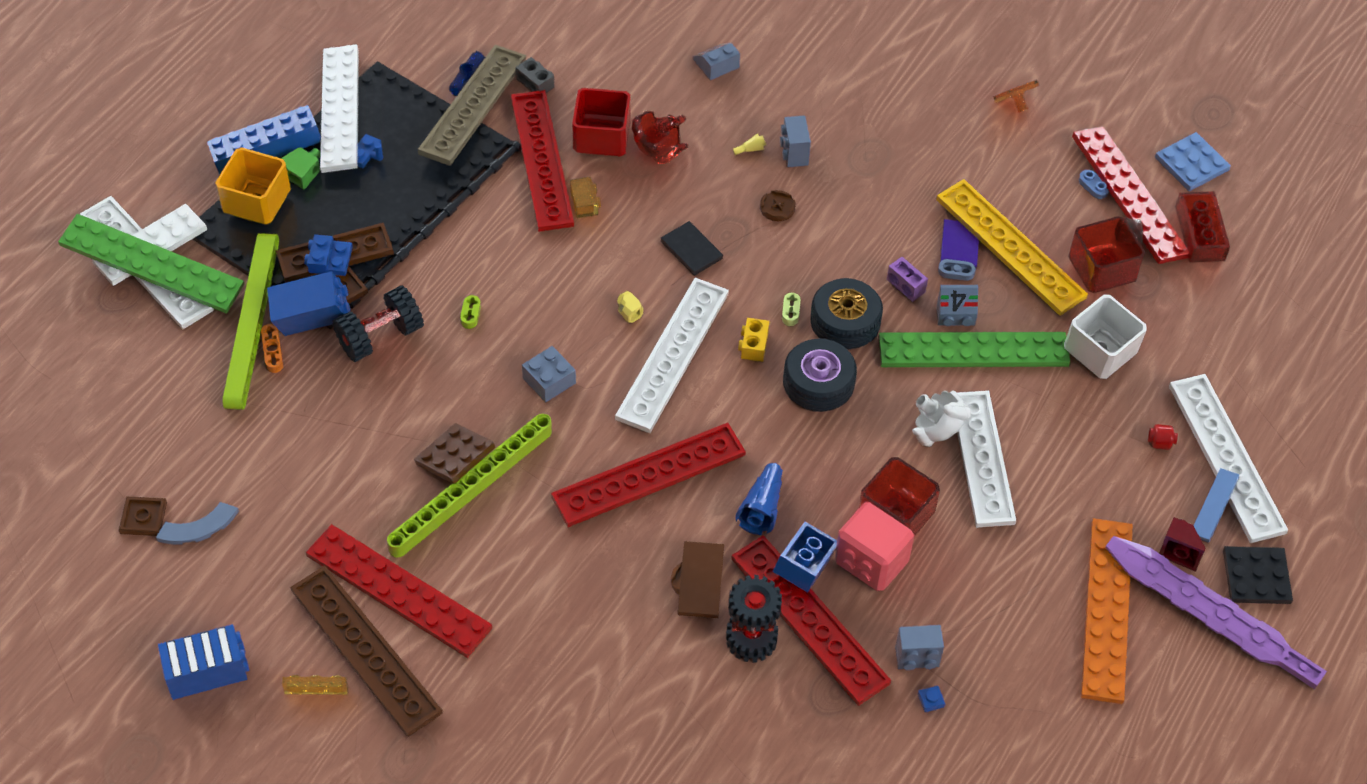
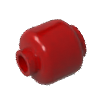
(1162, 437)

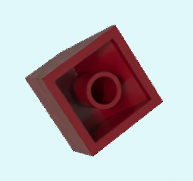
(1183, 545)

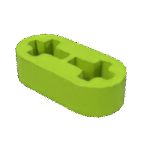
(474, 312)

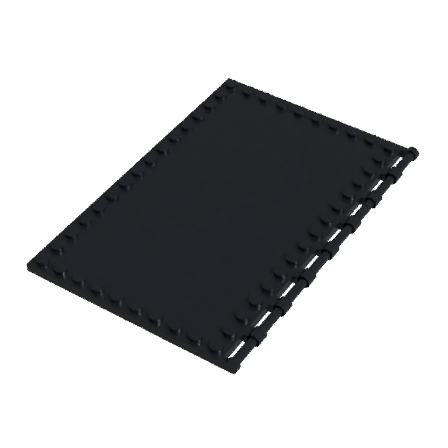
(397, 191)

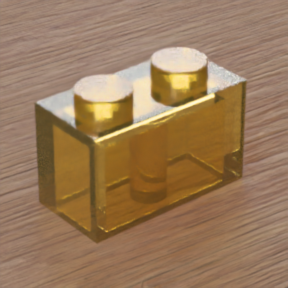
(584, 197)

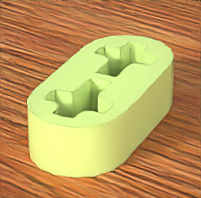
(791, 309)

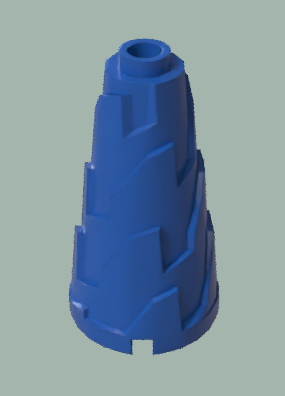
(759, 508)

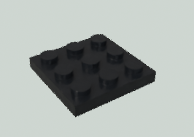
(1257, 575)

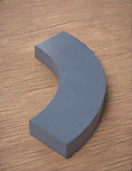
(200, 529)

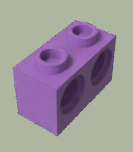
(907, 279)

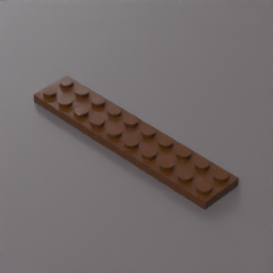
(366, 651)

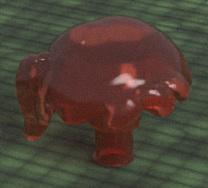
(658, 136)

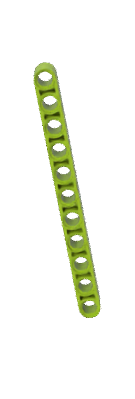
(250, 322)
(468, 492)

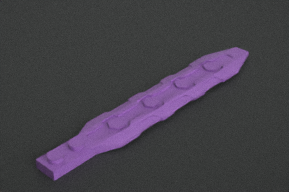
(1215, 611)

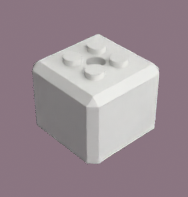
(1105, 336)

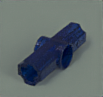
(466, 70)

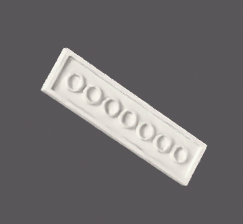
(985, 463)

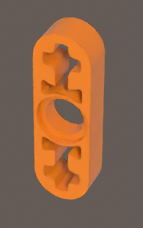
(268, 355)

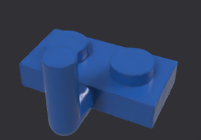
(369, 148)

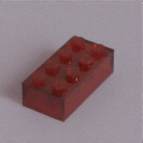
(1202, 226)

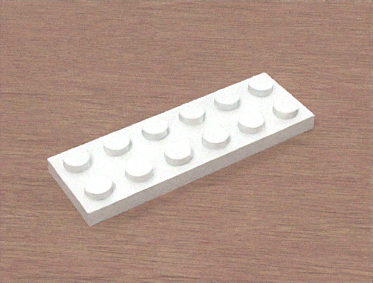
(166, 232)

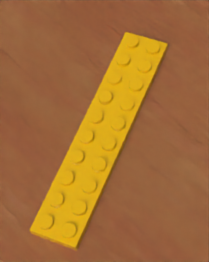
(1012, 247)

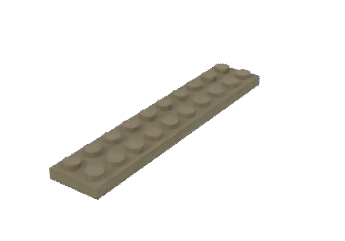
(471, 105)

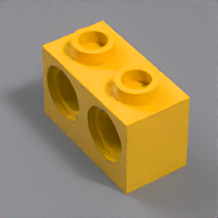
(754, 340)

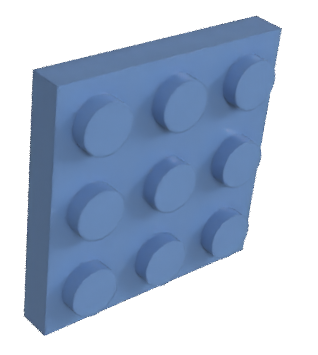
(1192, 161)

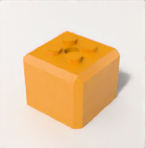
(253, 185)

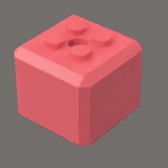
(873, 546)

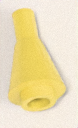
(753, 144)

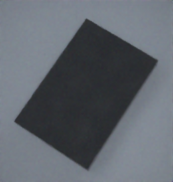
(691, 248)

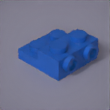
(328, 255)

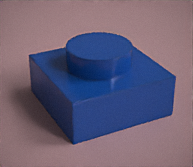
(931, 698)

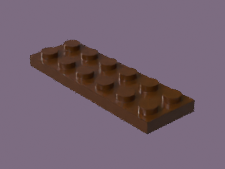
(367, 244)

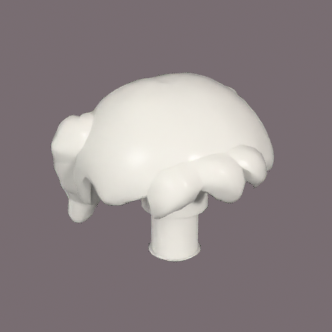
(939, 417)

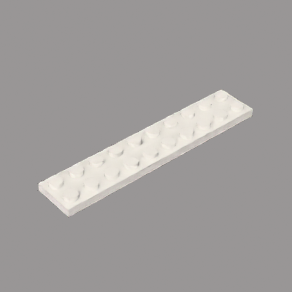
(339, 109)
(180, 308)
(671, 355)
(1225, 450)

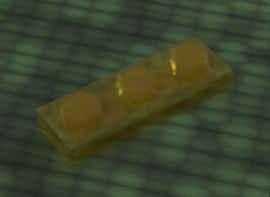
(315, 685)

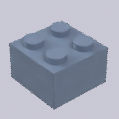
(795, 141)
(549, 374)
(919, 647)

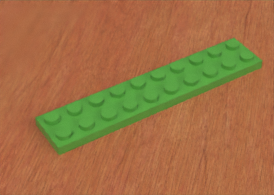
(151, 263)
(973, 349)

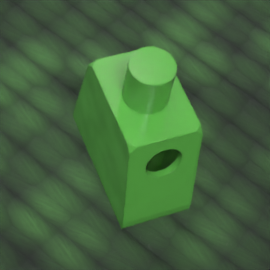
(302, 166)

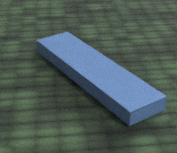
(1215, 504)

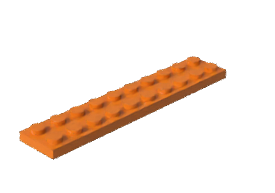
(1106, 616)

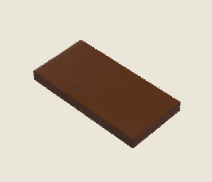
(701, 579)

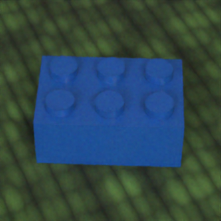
(805, 556)

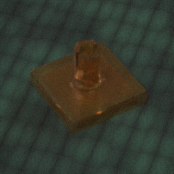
(1017, 95)

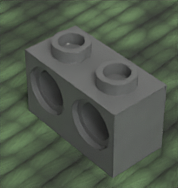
(534, 76)

